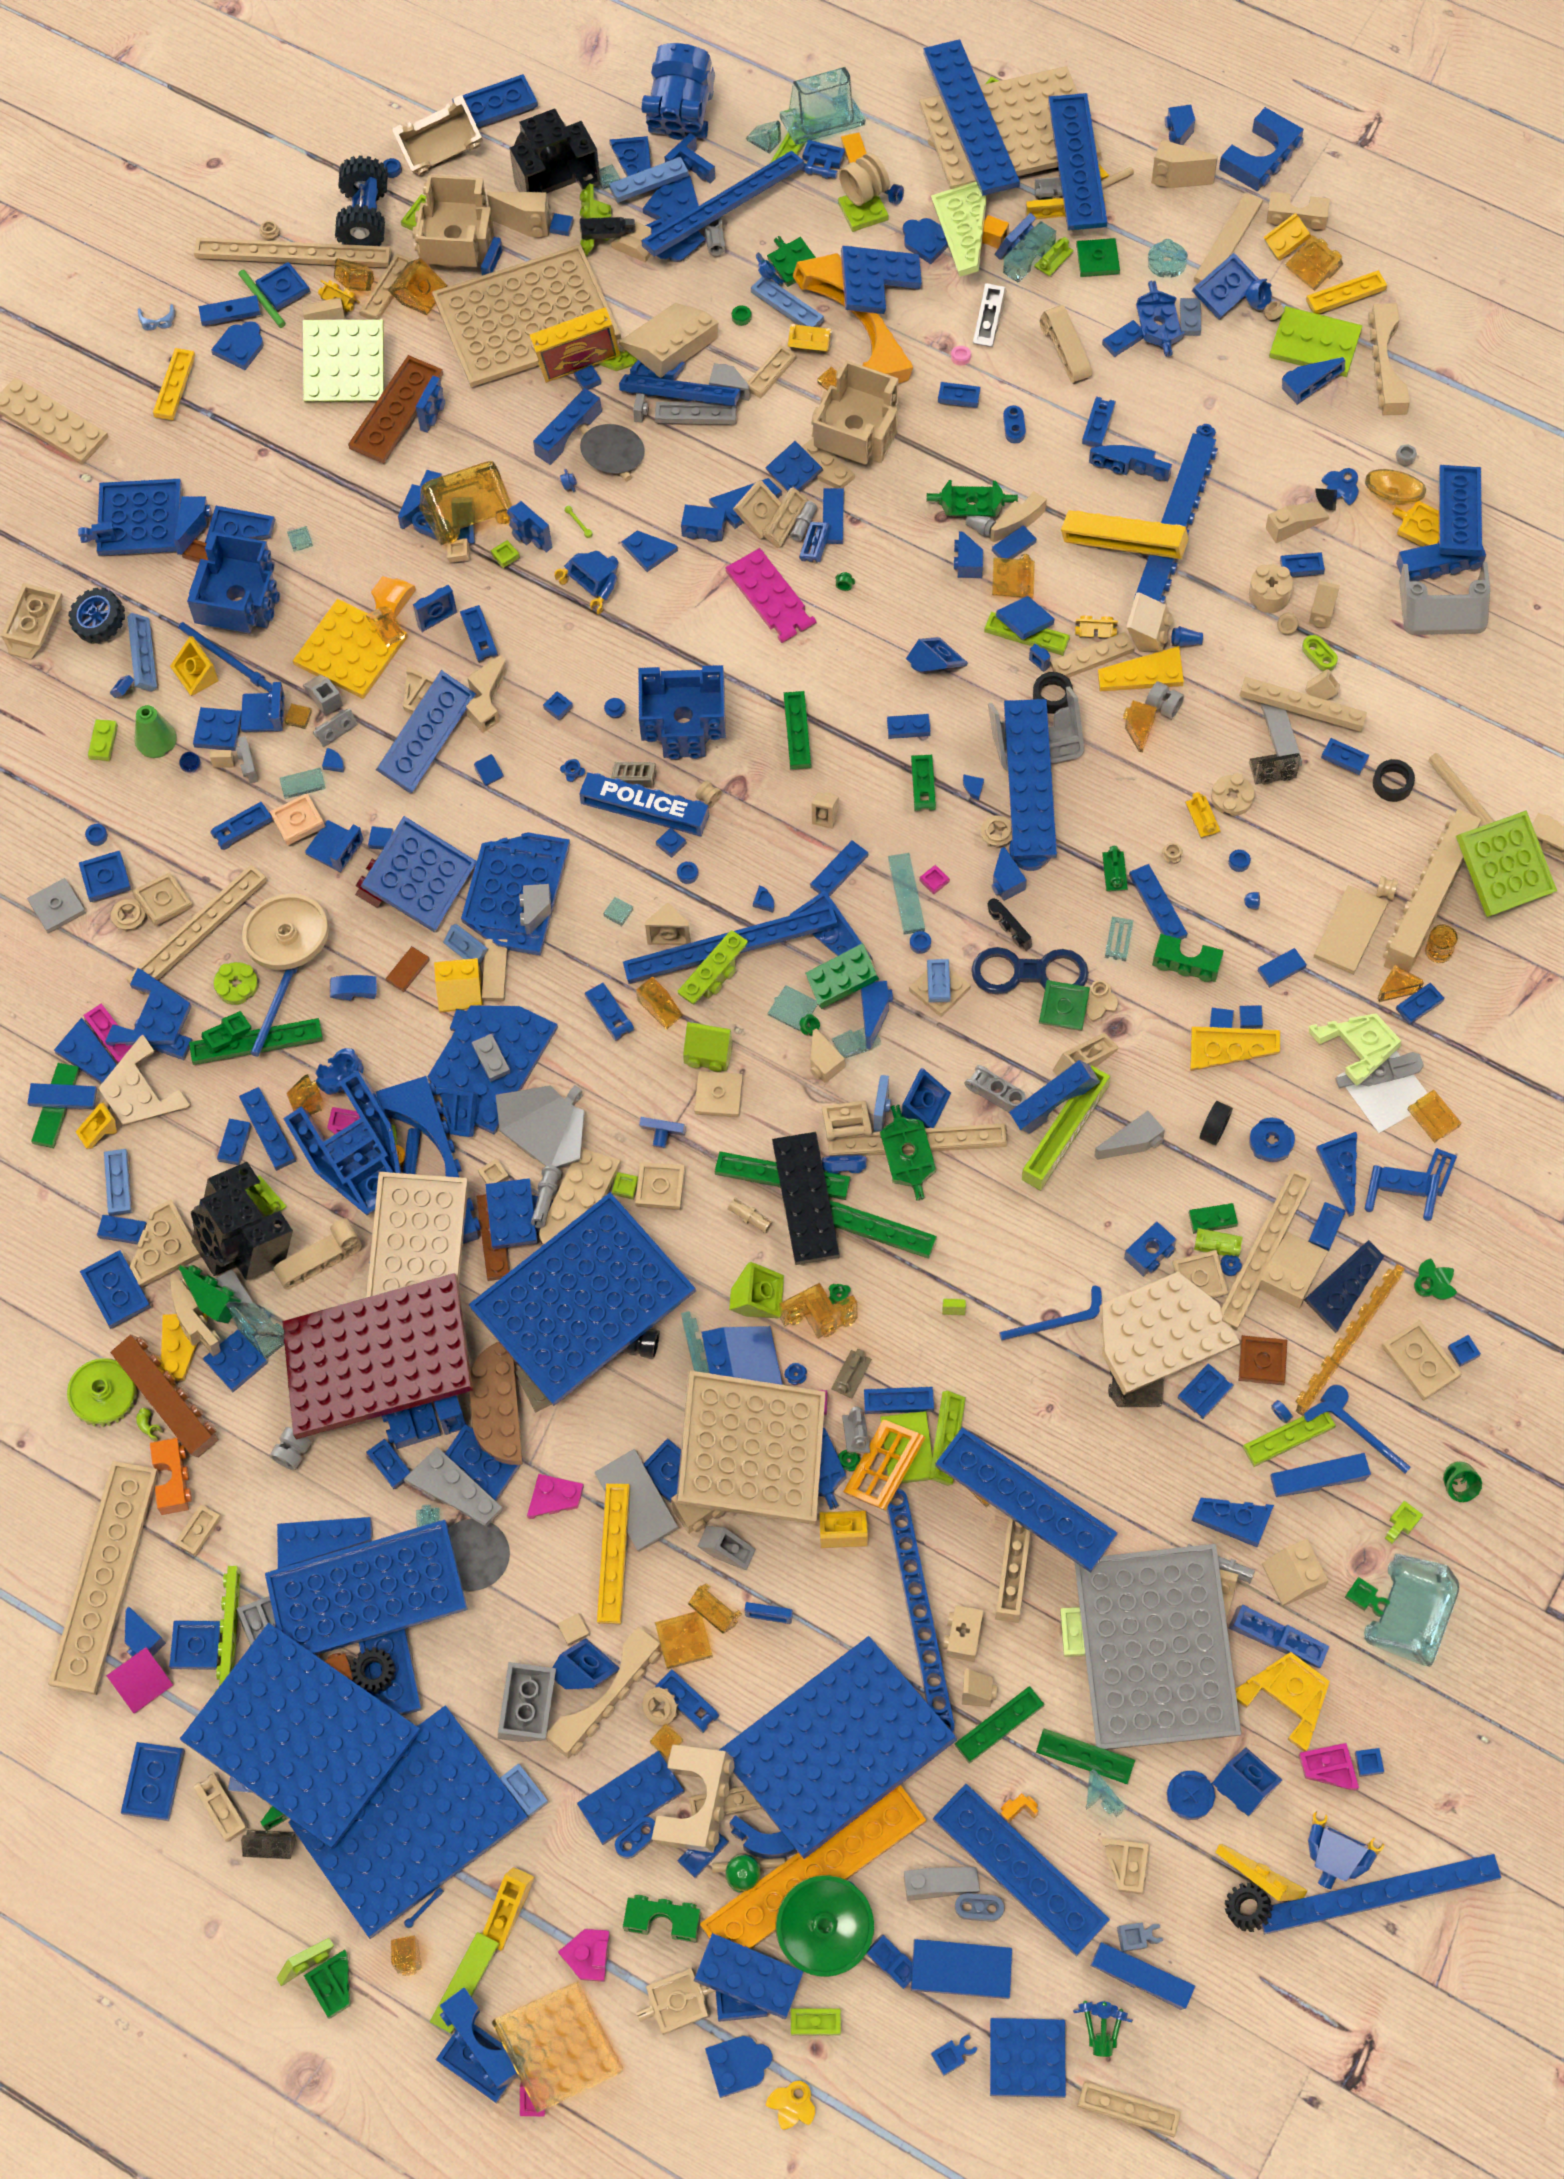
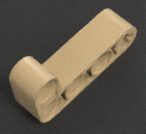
(1059, 326)
(319, 1256)

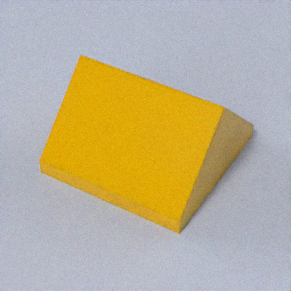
(194, 667)
(843, 1529)

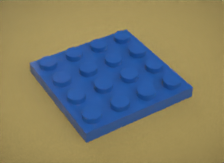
(141, 514)
(418, 874)

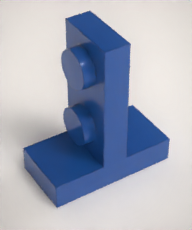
(692, 161)

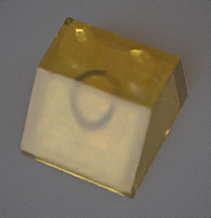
(415, 286)

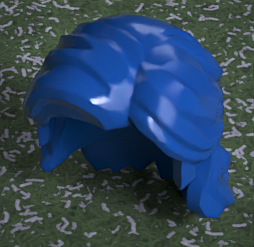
(343, 1064)

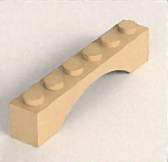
(1393, 391)
(571, 1730)

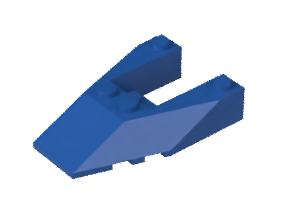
(355, 1154)

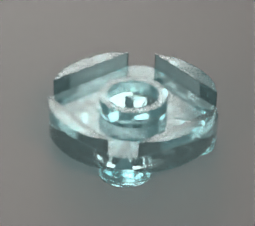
(1168, 249)

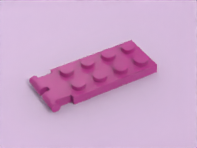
(770, 594)

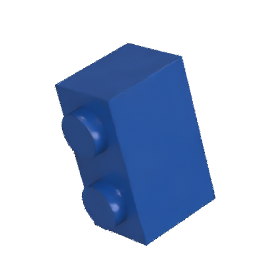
(703, 522)

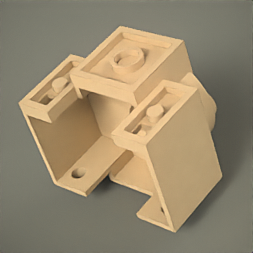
(454, 222)
(860, 401)

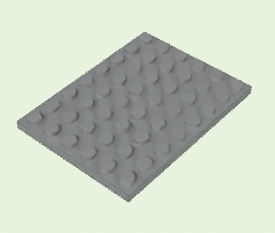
(1157, 1648)

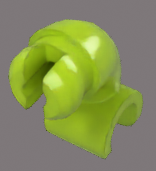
(142, 1421)

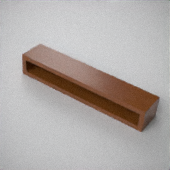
(164, 1395)

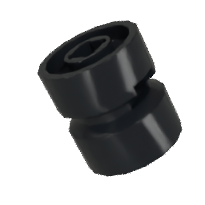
(645, 1345)

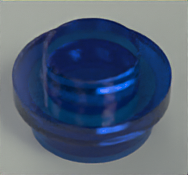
(189, 762)

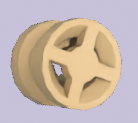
(708, 793)
(1386, 888)

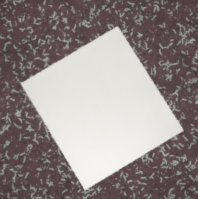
(1388, 1101)

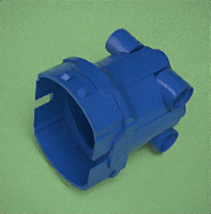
(679, 91)

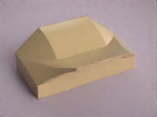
(631, 242)

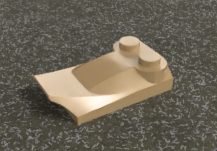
(30, 620)

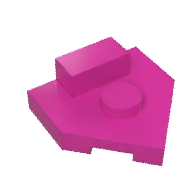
(587, 1954)

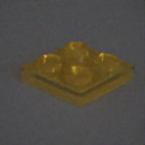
(683, 1640)

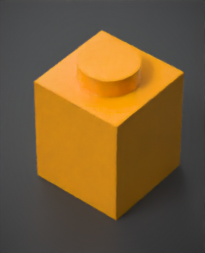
(994, 231)

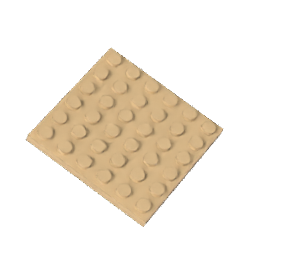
(751, 1447)

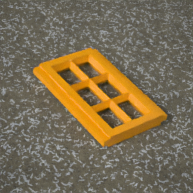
(899, 1471)

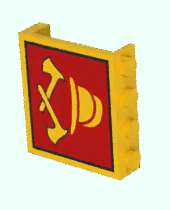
(575, 344)

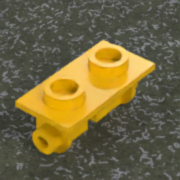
(332, 291)
(1088, 625)
(1202, 815)

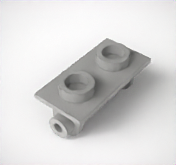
(1047, 187)
(336, 727)
(856, 1431)

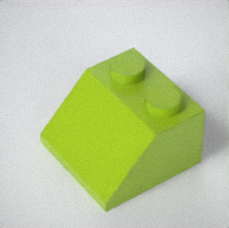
(707, 1047)

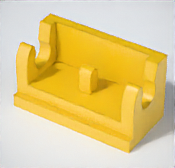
(809, 337)

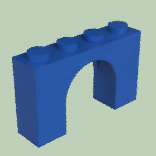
(1257, 170)

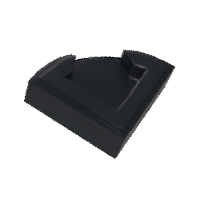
(1327, 498)

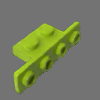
(592, 209)
(714, 969)

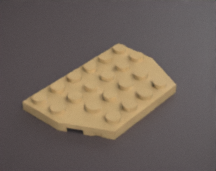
(1161, 1331)

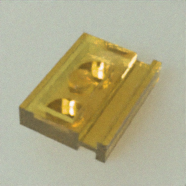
(1434, 1116)

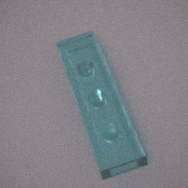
(906, 893)

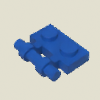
(823, 154)

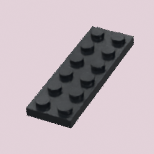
(805, 1198)

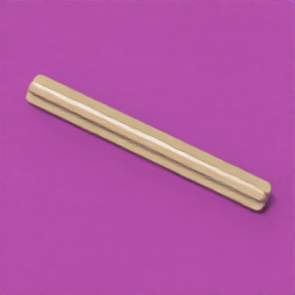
(1459, 789)

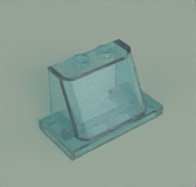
(821, 107)

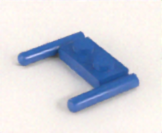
(1403, 1182)

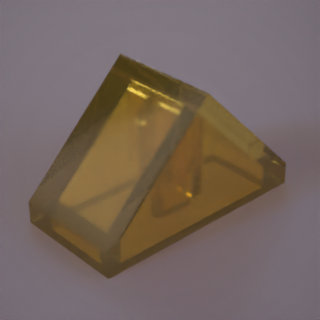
(386, 625)
(1399, 984)

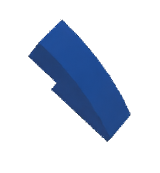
(412, 502)

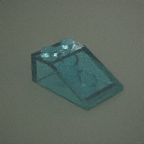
(257, 1327)

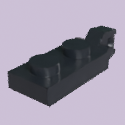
(605, 227)

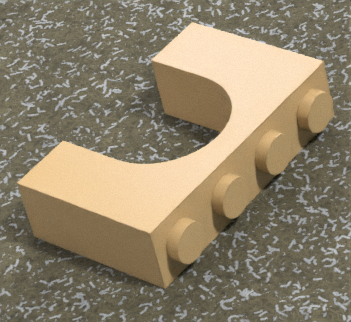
(701, 1829)

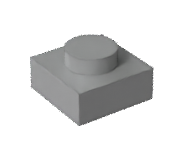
(640, 408)

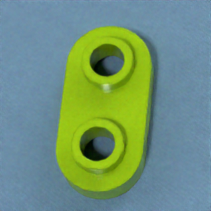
(1320, 654)

